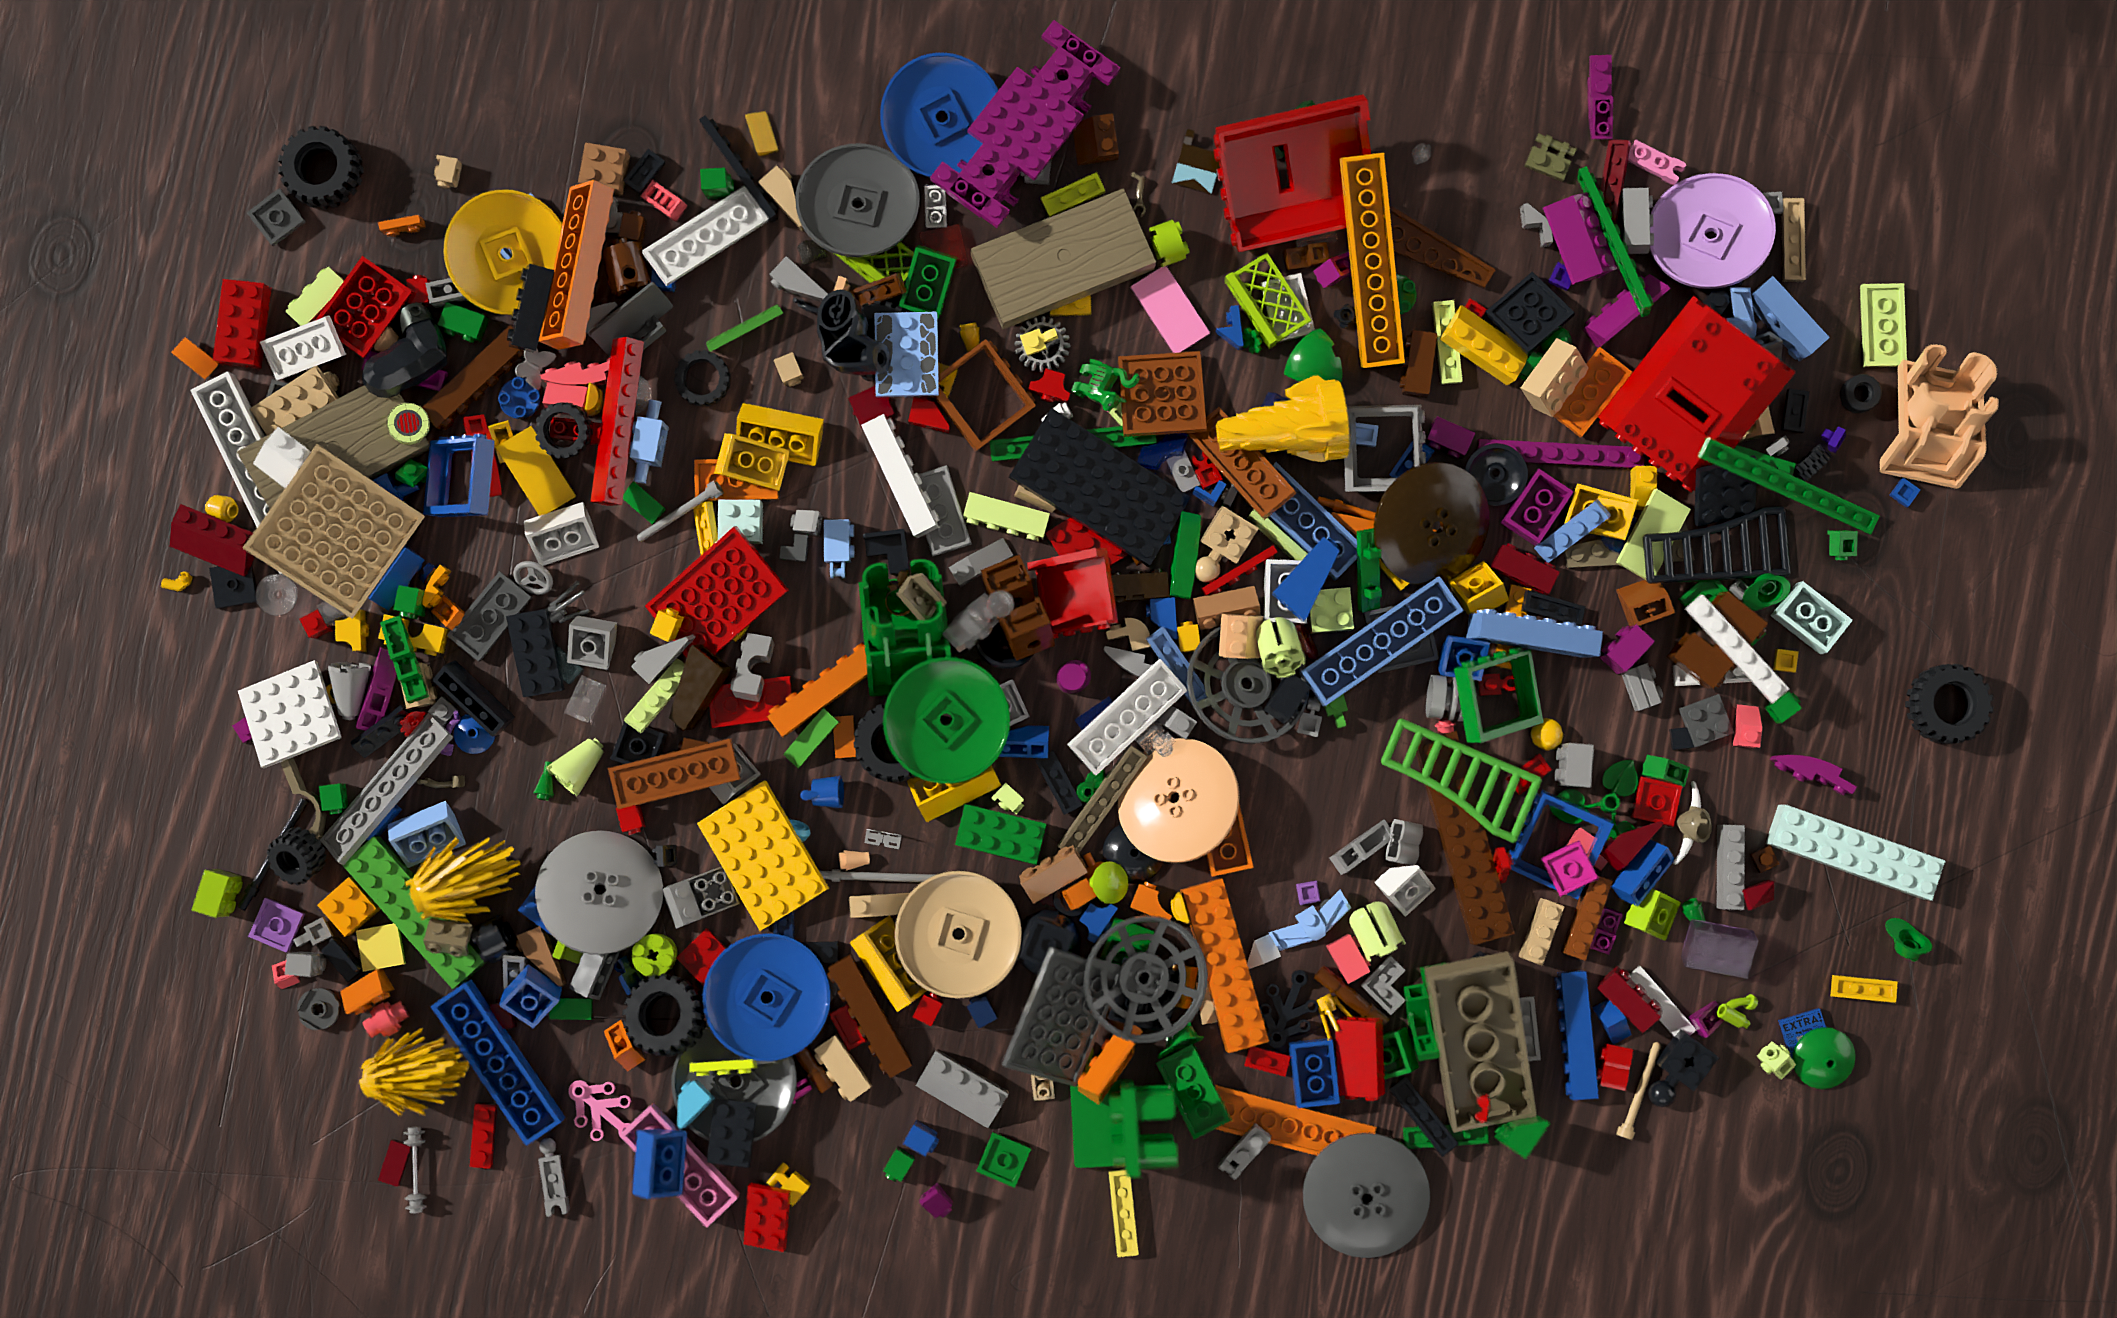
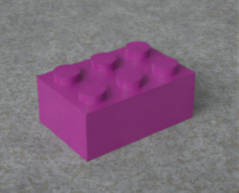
(1537, 507)

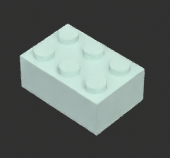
(1811, 617)

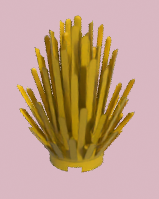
(450, 884)
(391, 1074)

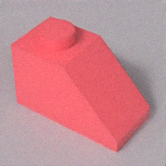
(1747, 727)

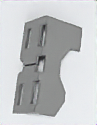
(886, 839)

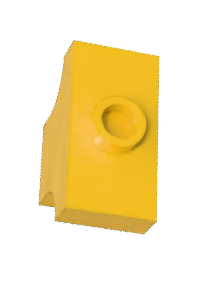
(353, 631)

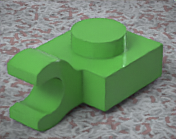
(1336, 708)

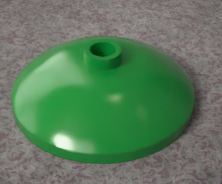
(1816, 1050)

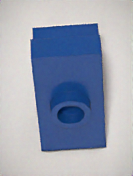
(1097, 920)

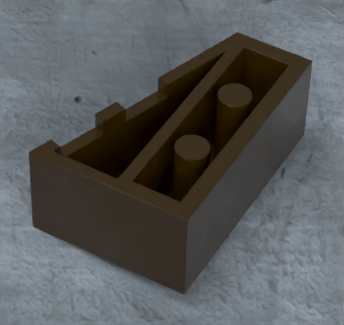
(1140, 586)

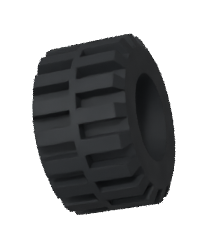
(296, 856)

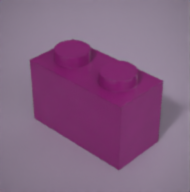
(1449, 438)

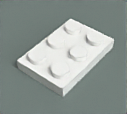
(1296, 284)

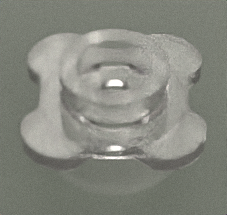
(1421, 153)

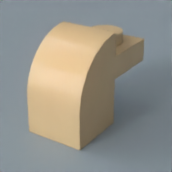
(1136, 633)

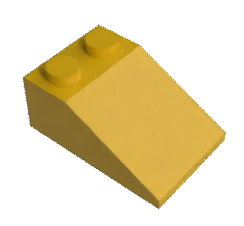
(752, 461)
(1619, 506)

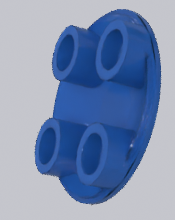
(518, 398)

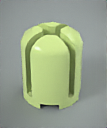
(1288, 650)
(1384, 925)

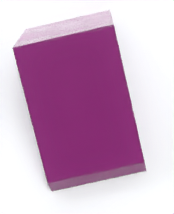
(1706, 1019)

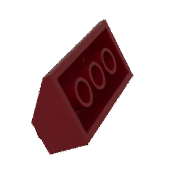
(211, 540)

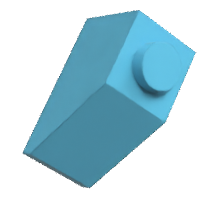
(692, 1102)

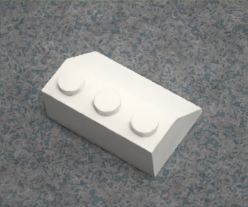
(561, 534)

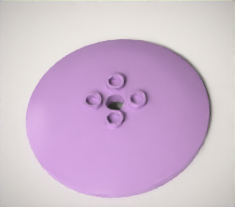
(1715, 204)

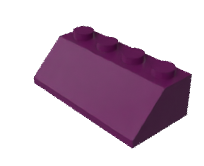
(1579, 238)
(1621, 313)

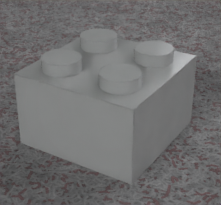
(1574, 765)

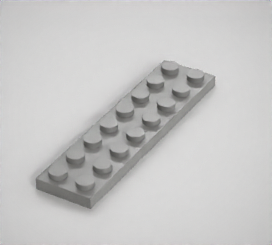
(386, 789)

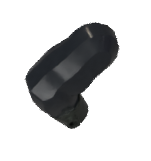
(410, 358)

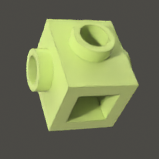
(1776, 1060)

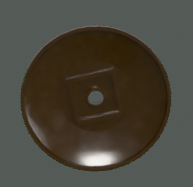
(1411, 508)

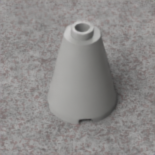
(349, 687)

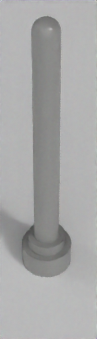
(712, 490)

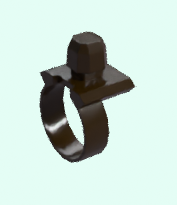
(893, 585)

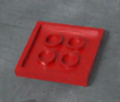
(1074, 537)

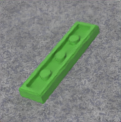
(744, 327)

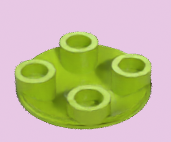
(1109, 882)

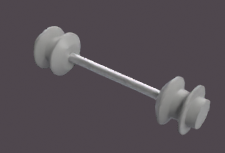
(415, 1199)

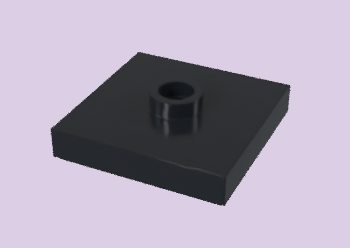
(231, 588)

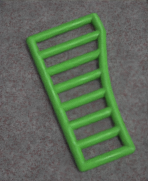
(1442, 787)

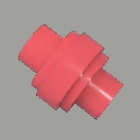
(385, 1019)

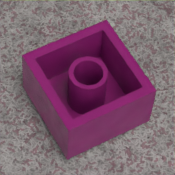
(1626, 649)

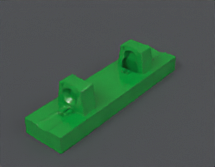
(1368, 571)

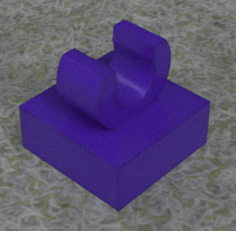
(1834, 439)

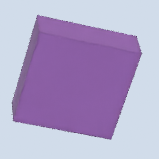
(1308, 892)

